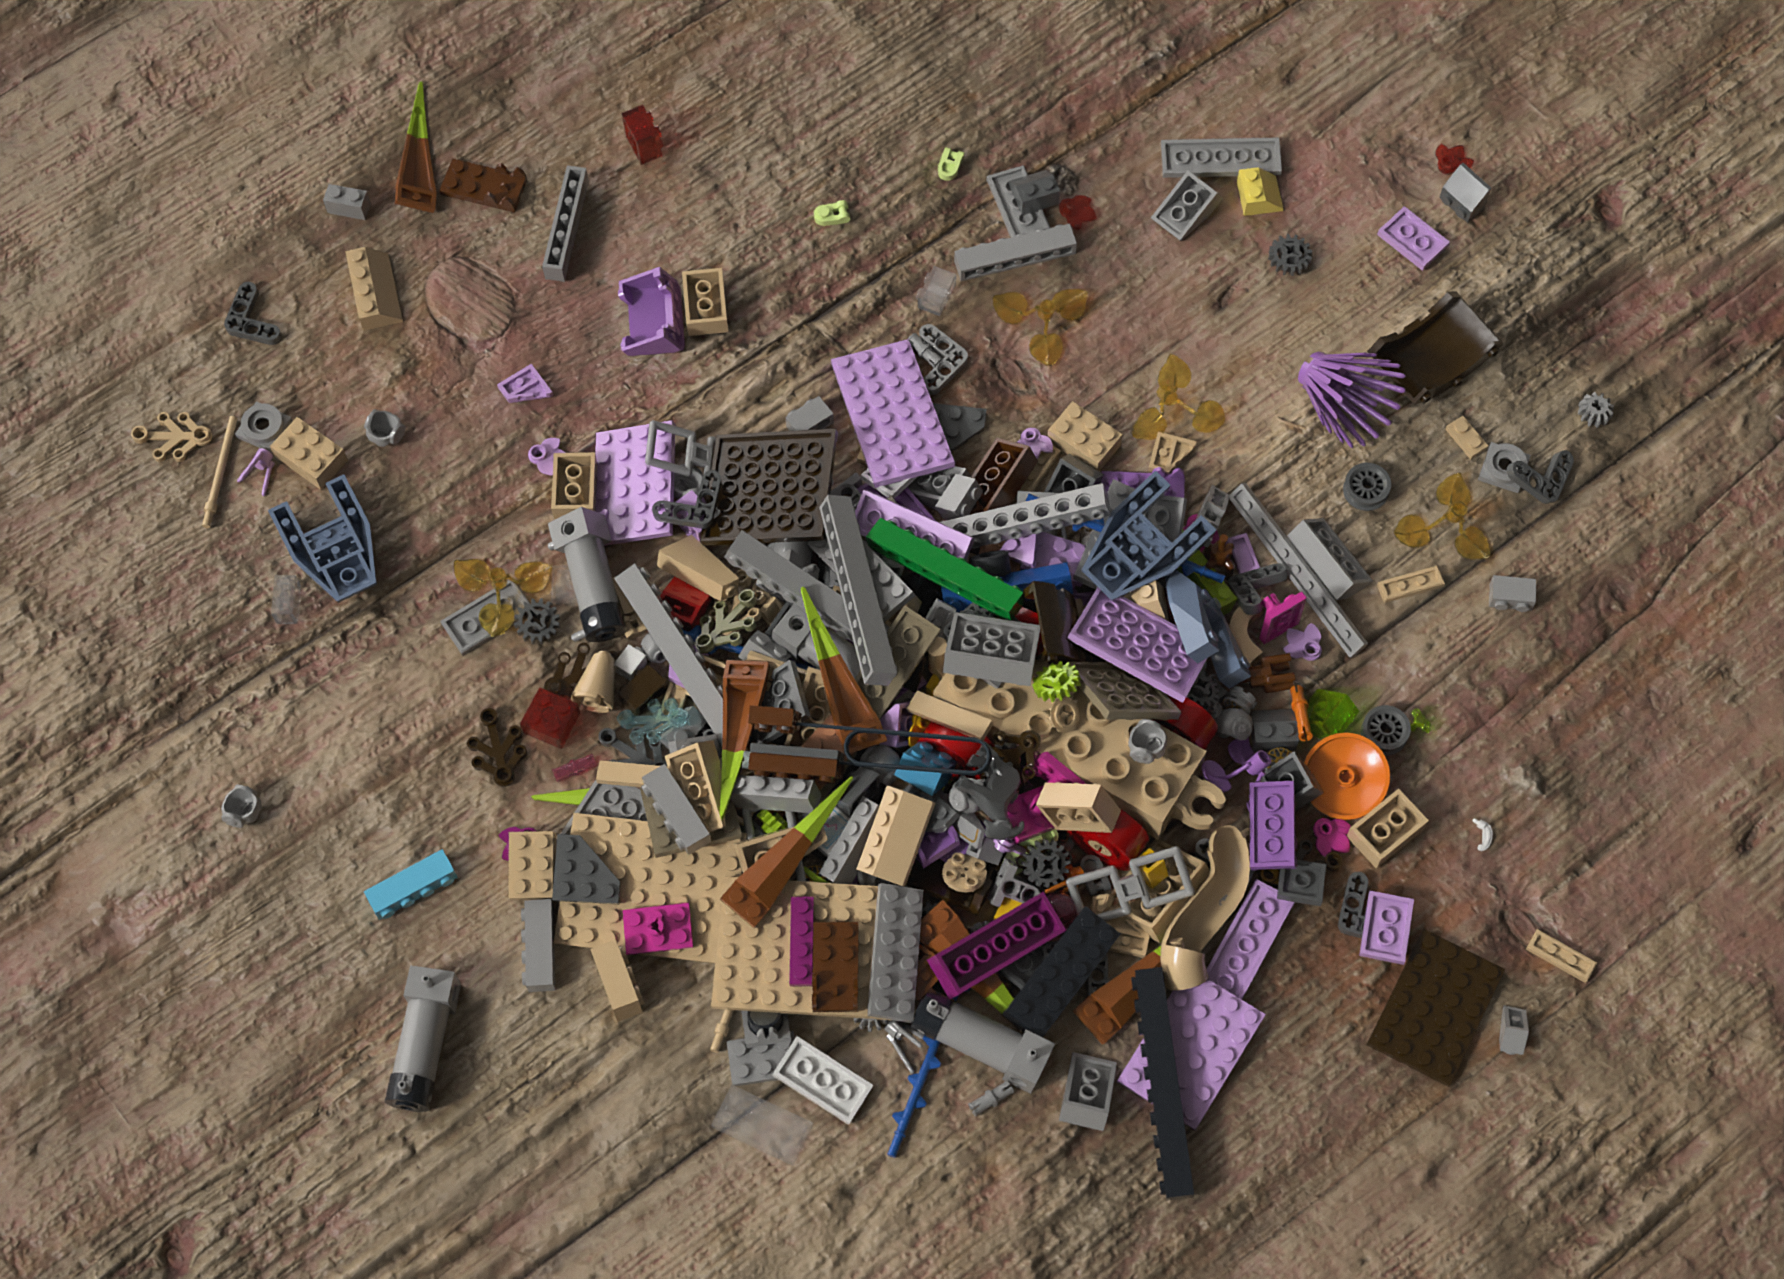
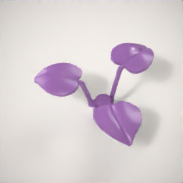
(1241, 753)

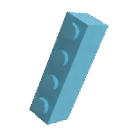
(410, 884)

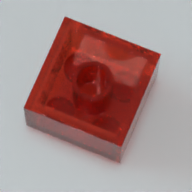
(642, 134)
(550, 718)

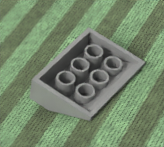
(991, 649)

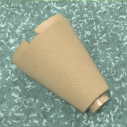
(596, 684)

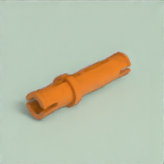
(1300, 706)

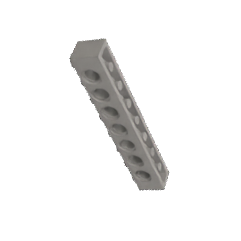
(1034, 516)

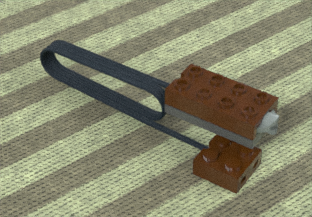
(823, 763)

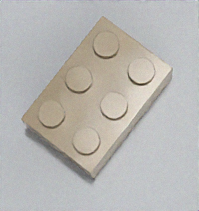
(705, 301)
(1084, 436)
(309, 453)
(573, 482)
(1078, 807)
(1387, 828)
(531, 865)
(618, 980)

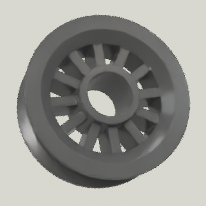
(1354, 486)
(1372, 726)

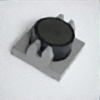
(765, 1028)

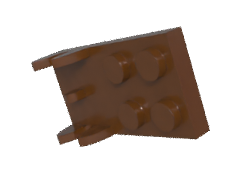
(484, 184)
(835, 966)

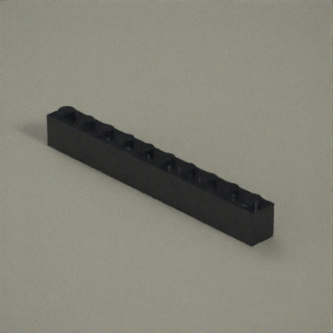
(1164, 1084)

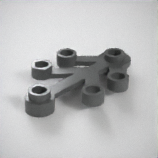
(636, 757)

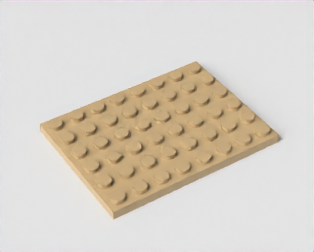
(648, 882)
(755, 961)

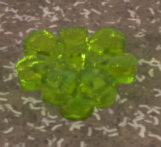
(1420, 721)

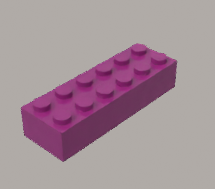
(996, 945)

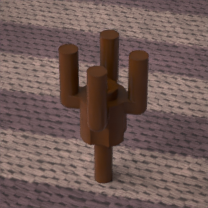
(1220, 555)
(1265, 674)

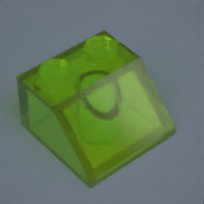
(1330, 713)

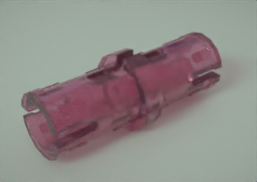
(574, 767)

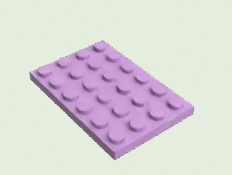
(630, 486)
(1136, 643)
(1208, 1038)

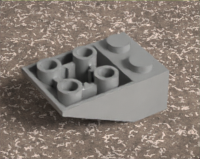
(695, 727)

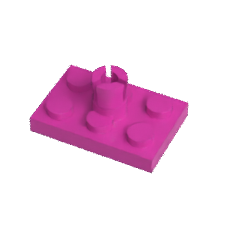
(1281, 615)
(1053, 770)
(1025, 810)
(657, 929)

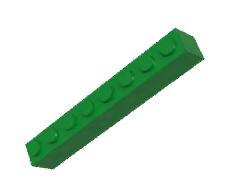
(946, 569)

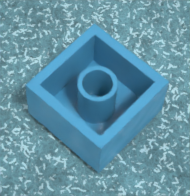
(924, 755)

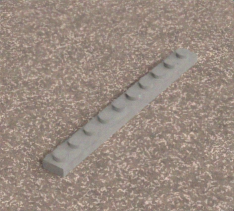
(1298, 570)

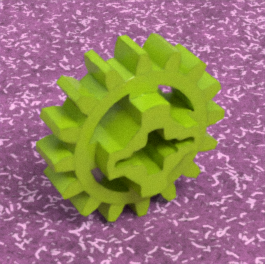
(1056, 681)
(771, 822)

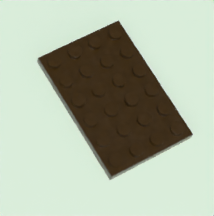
(1435, 1007)

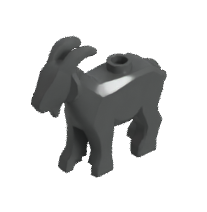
(995, 794)

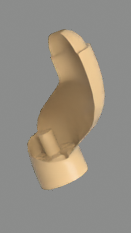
(1202, 915)

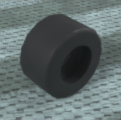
(993, 562)

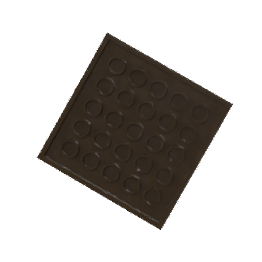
(771, 485)

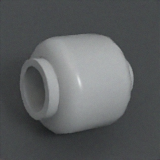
(652, 650)

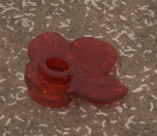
(1452, 157)
(1079, 211)

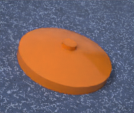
(1350, 775)

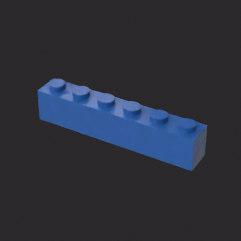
(1053, 574)

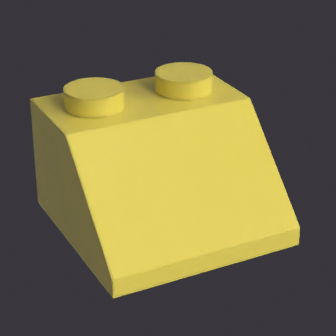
(1258, 191)

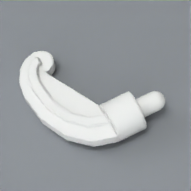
(1486, 834)

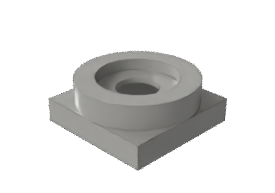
(262, 438)
(1491, 471)

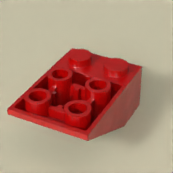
(686, 601)

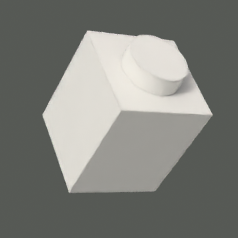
(630, 662)

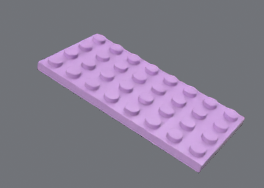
(892, 413)

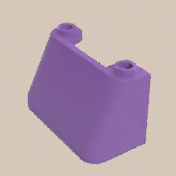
(654, 313)

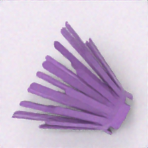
(1328, 379)

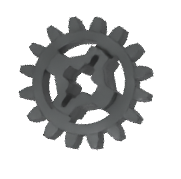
(1290, 255)
(530, 626)
(1204, 691)
(1039, 868)

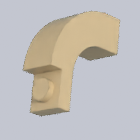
(1238, 625)

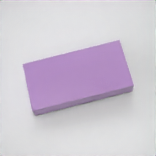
(1243, 553)

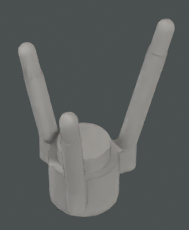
(899, 1030)

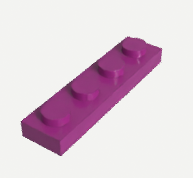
(801, 941)

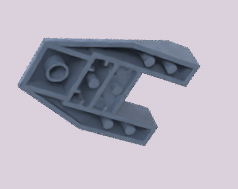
(1133, 550)
(336, 553)
(1205, 629)

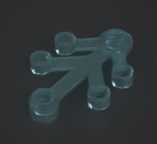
(676, 719)

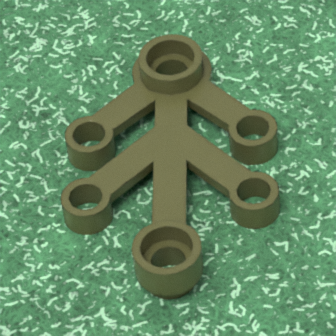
(707, 641)

